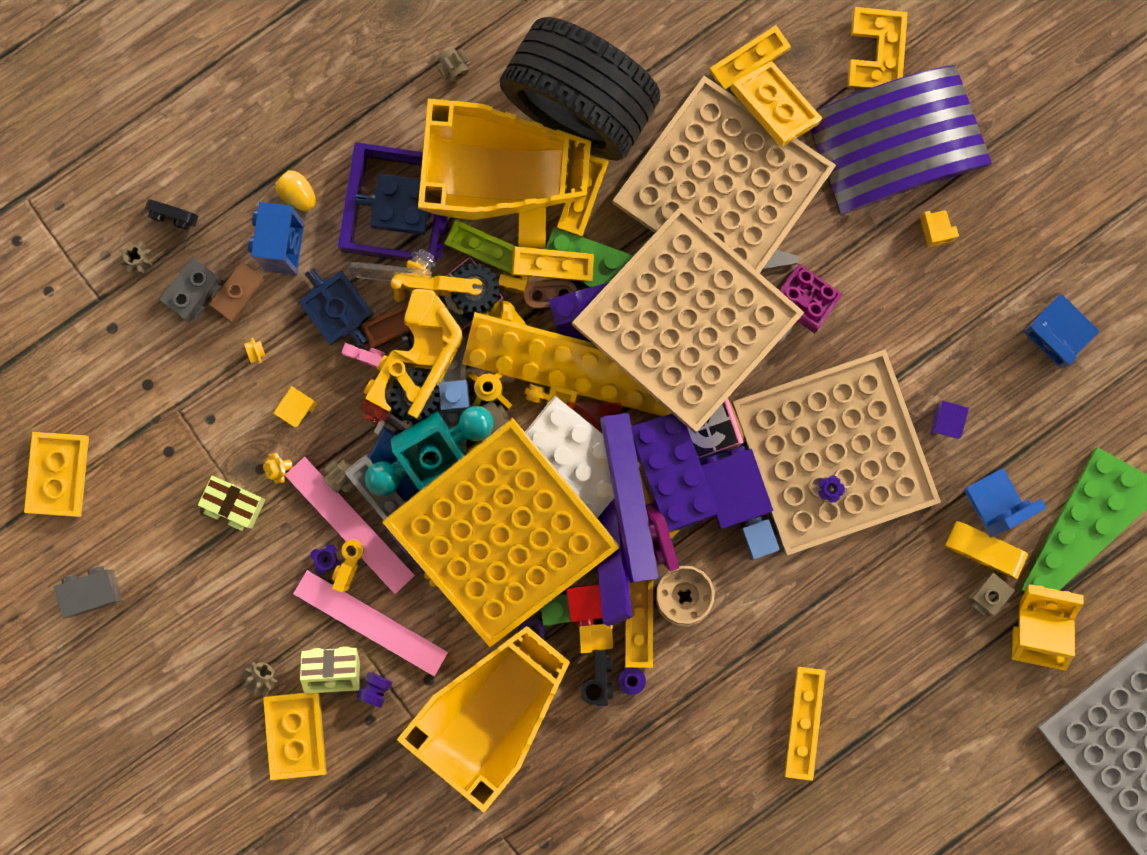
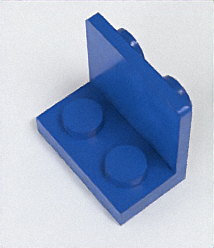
(1061, 331)
(1000, 504)

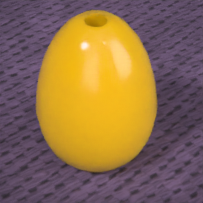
(295, 191)

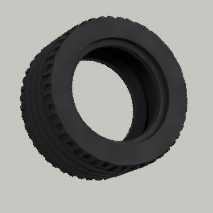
(580, 86)

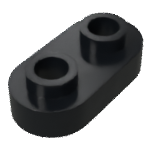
(182, 218)

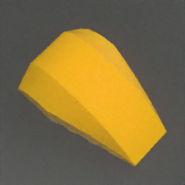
(496, 163)
(488, 717)

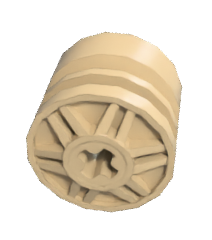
(682, 580)

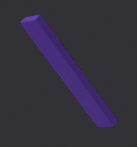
(629, 497)
(614, 574)

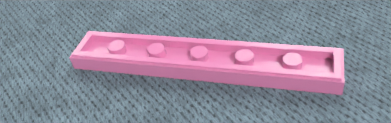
(350, 525)
(371, 623)

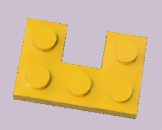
(890, 31)

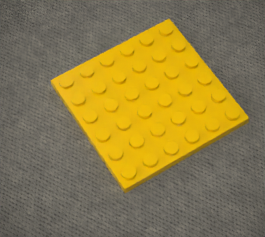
(501, 533)

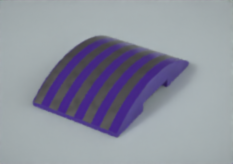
(899, 137)

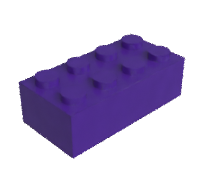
(673, 472)

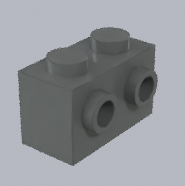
(192, 290)
(88, 592)

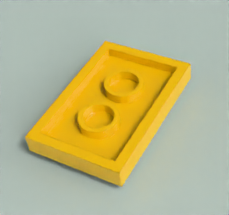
(776, 103)
(56, 474)
(294, 735)

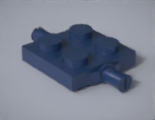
(396, 205)
(336, 307)

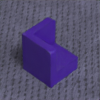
(949, 420)

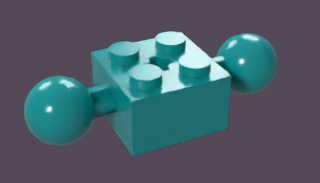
(414, 446)

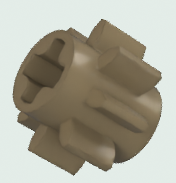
(453, 64)
(136, 264)
(336, 476)
(258, 679)

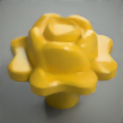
(276, 468)

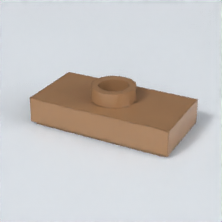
(236, 291)

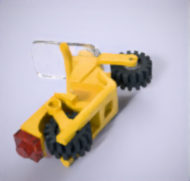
(433, 328)

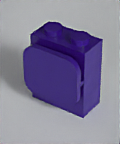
(736, 487)

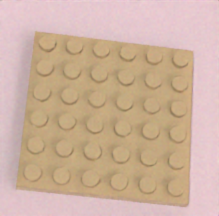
(725, 175)
(687, 319)
(843, 426)

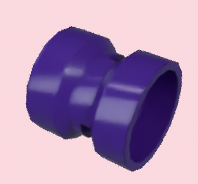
(374, 689)

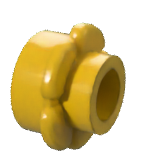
(254, 351)

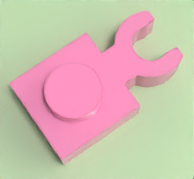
(369, 358)

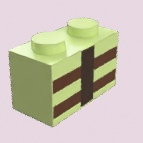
(231, 502)
(330, 670)

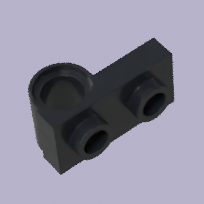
(602, 665)

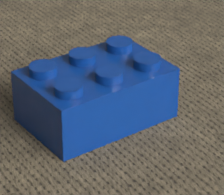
(276, 238)

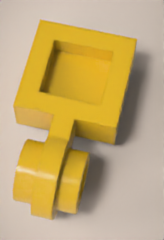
(537, 392)
(344, 574)

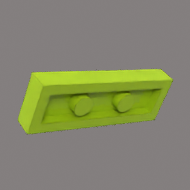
(481, 246)

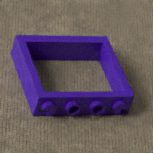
(355, 184)

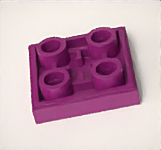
(811, 295)
(661, 539)

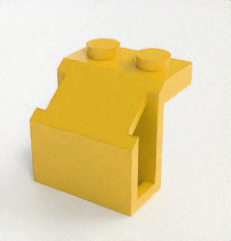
(1046, 627)

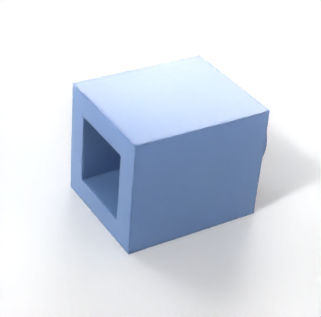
(454, 396)
(759, 538)

